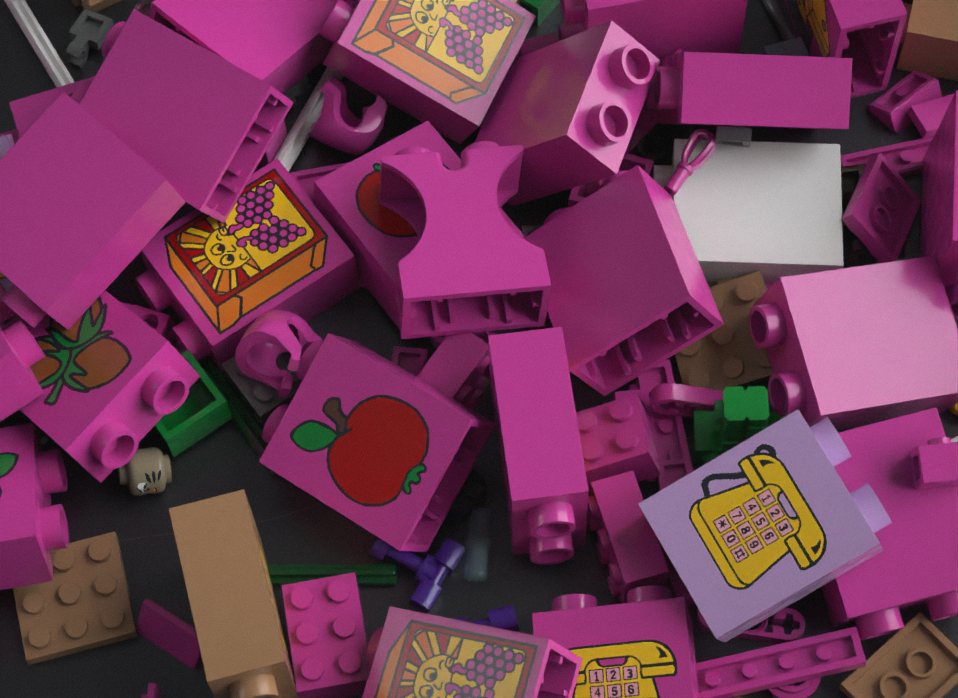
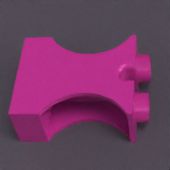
(468, 262)

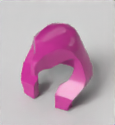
(341, 127)
(265, 340)

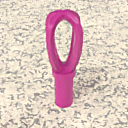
(683, 169)

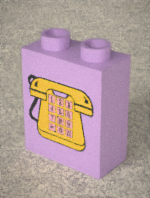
(765, 524)

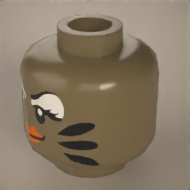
(146, 472)

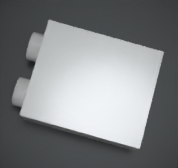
(761, 208)

